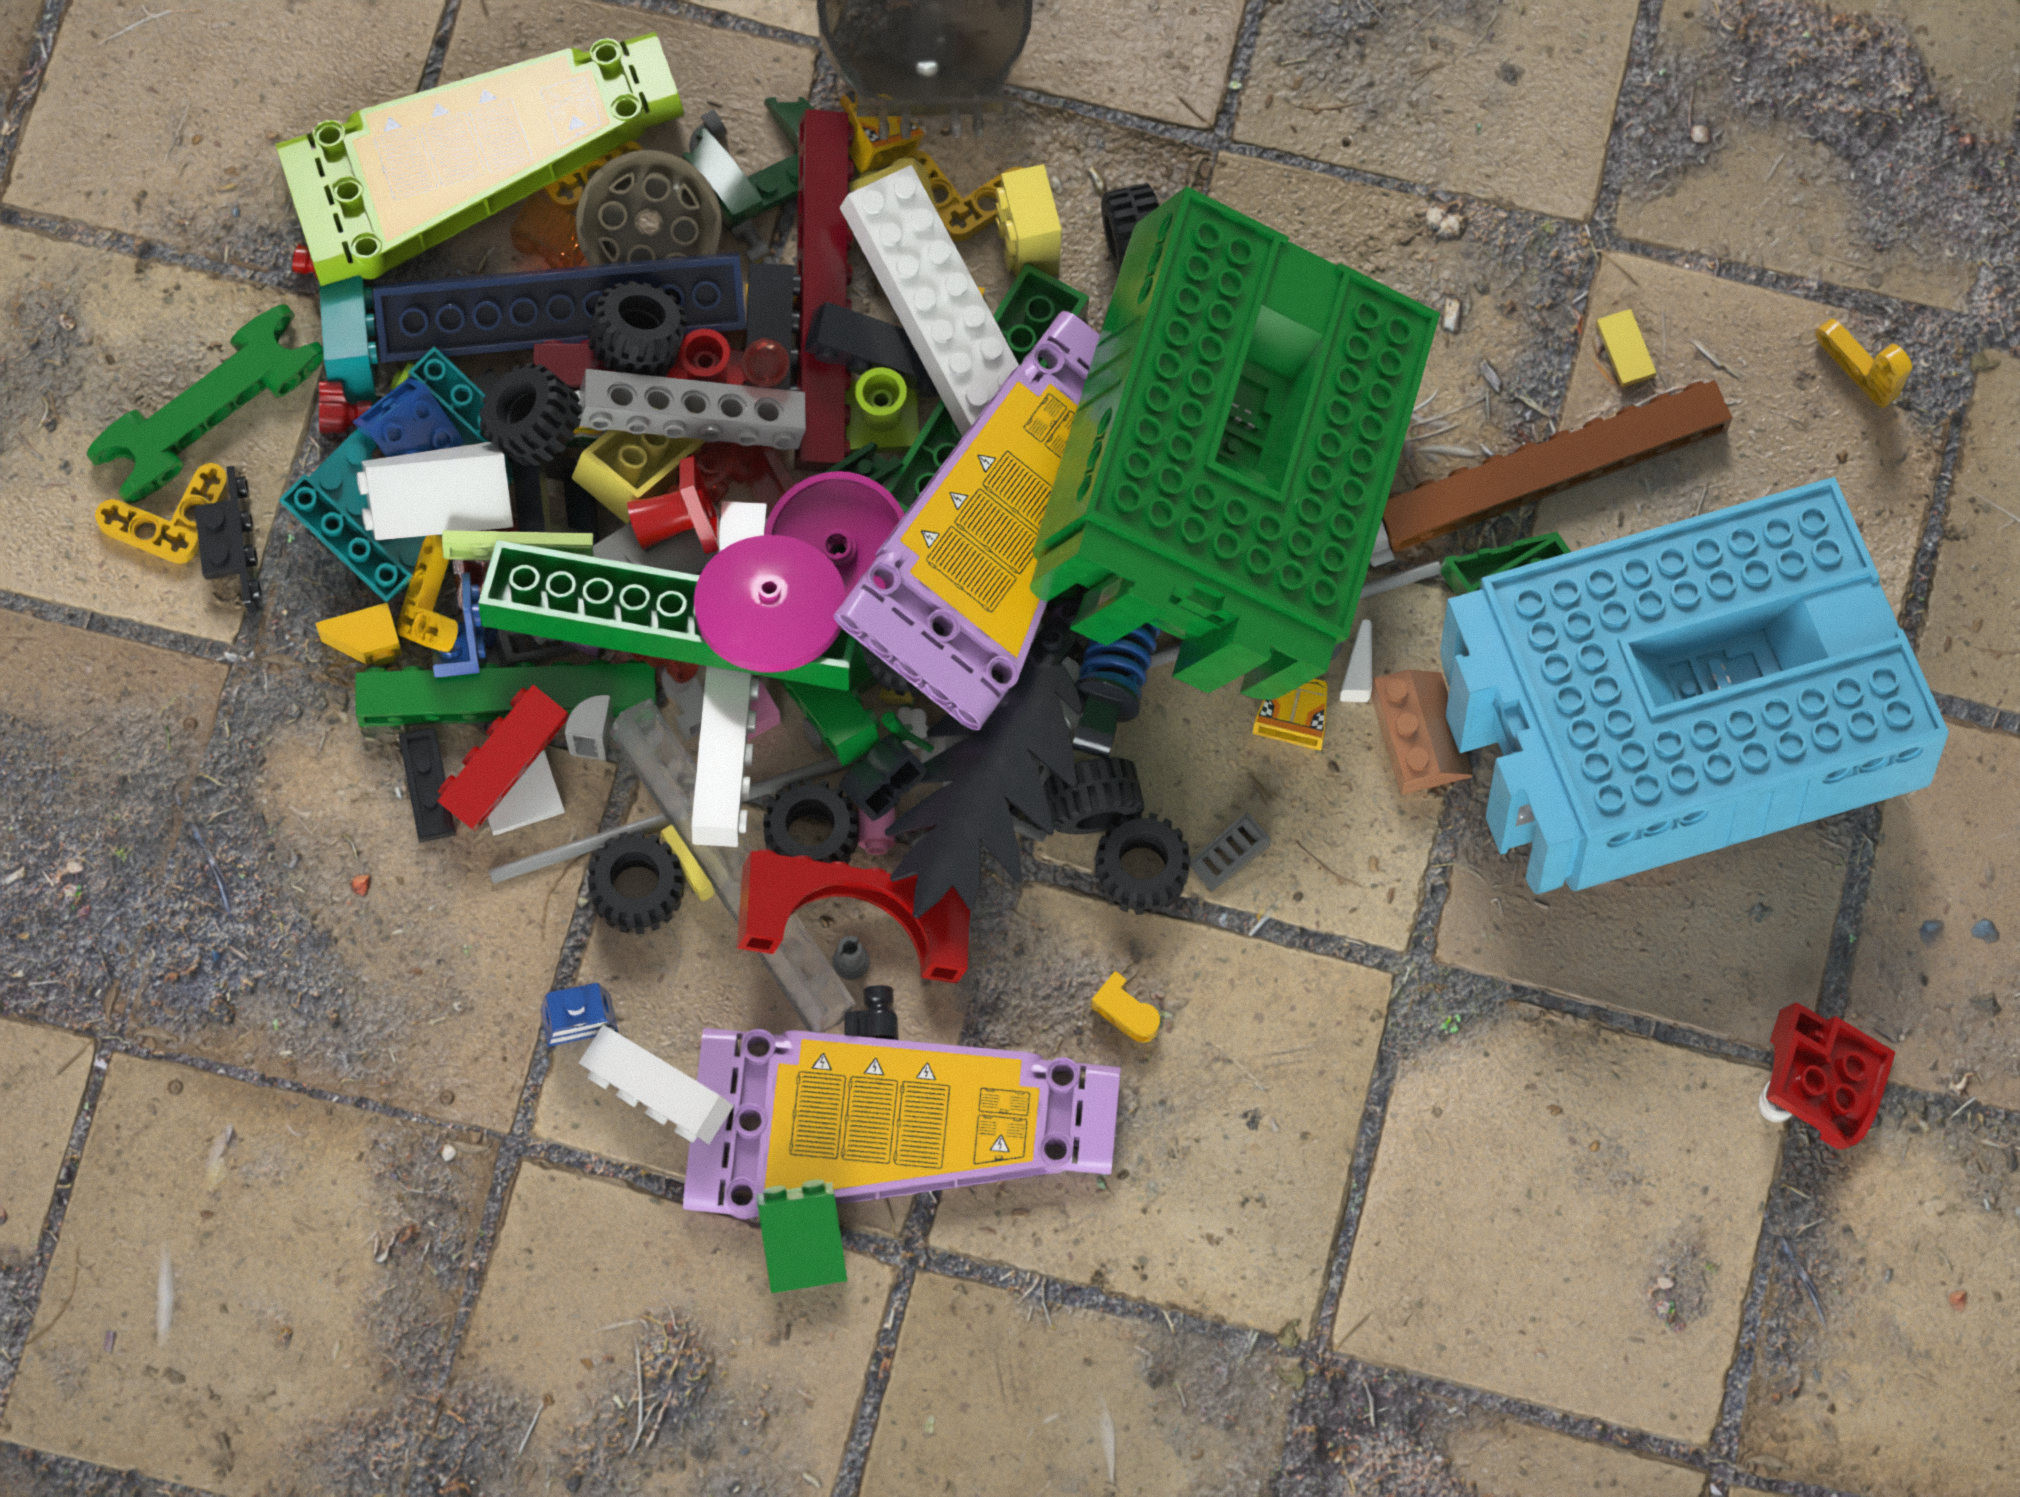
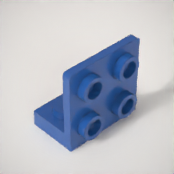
(408, 422)
(470, 642)

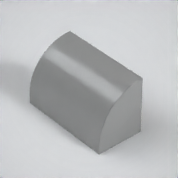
(677, 553)
(589, 728)

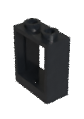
(533, 499)

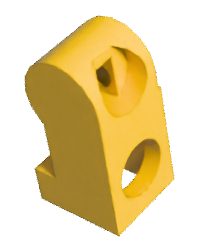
(1123, 1011)

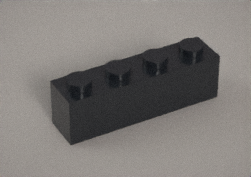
(771, 310)
(866, 344)

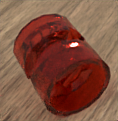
(764, 364)

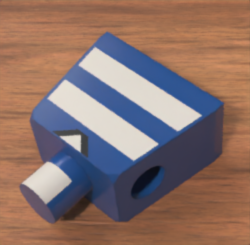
(576, 1013)

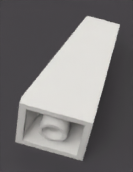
(436, 492)

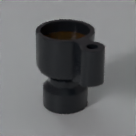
(878, 1020)

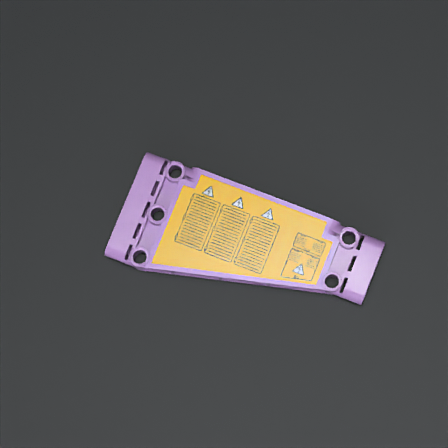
(970, 540)
(890, 1117)

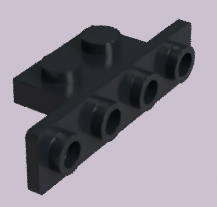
(225, 539)

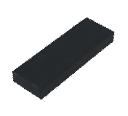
(424, 778)

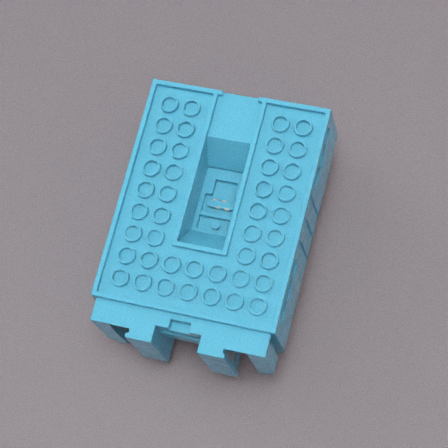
(1688, 689)

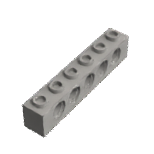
(709, 401)

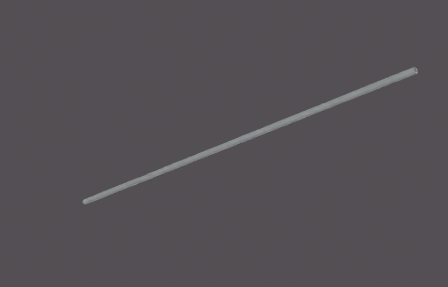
(832, 764)

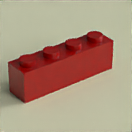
(503, 758)

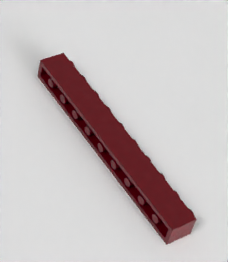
(823, 278)

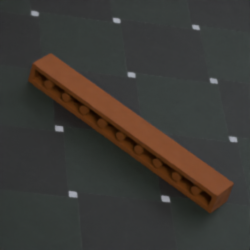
(1555, 465)

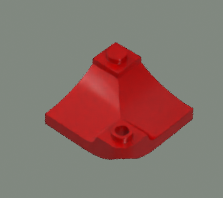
(1828, 1074)

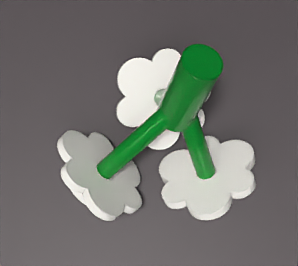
(911, 728)

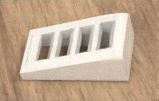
(1358, 676)

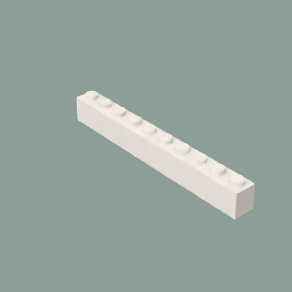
(727, 719)

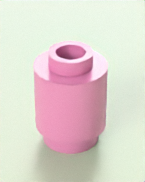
(872, 833)

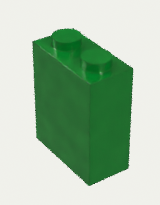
(801, 1236)

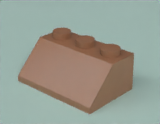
(1415, 730)

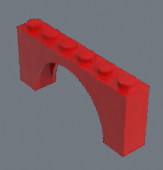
(780, 885)

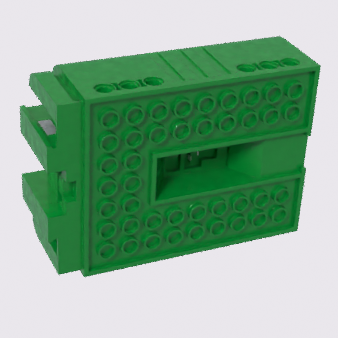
(1232, 448)

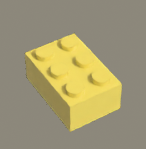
(1028, 220)
(631, 467)

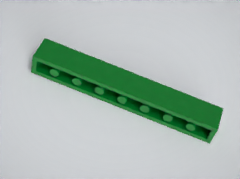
(481, 697)

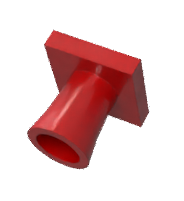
(708, 358)
(677, 512)

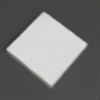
(529, 800)

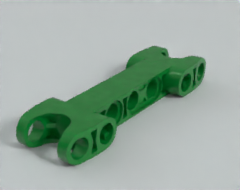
(161, 437)

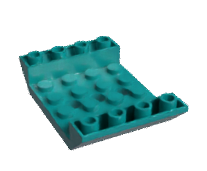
(330, 497)

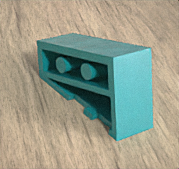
(347, 337)

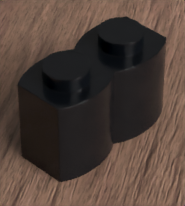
(882, 777)

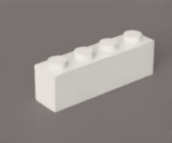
(656, 1085)

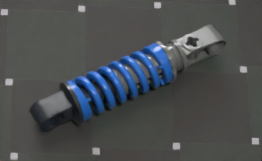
(1108, 690)

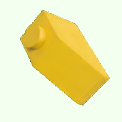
(363, 635)

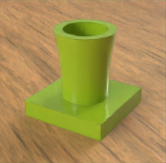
(882, 412)

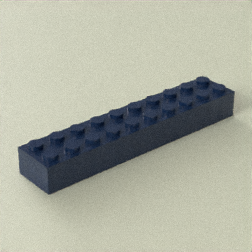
(544, 305)

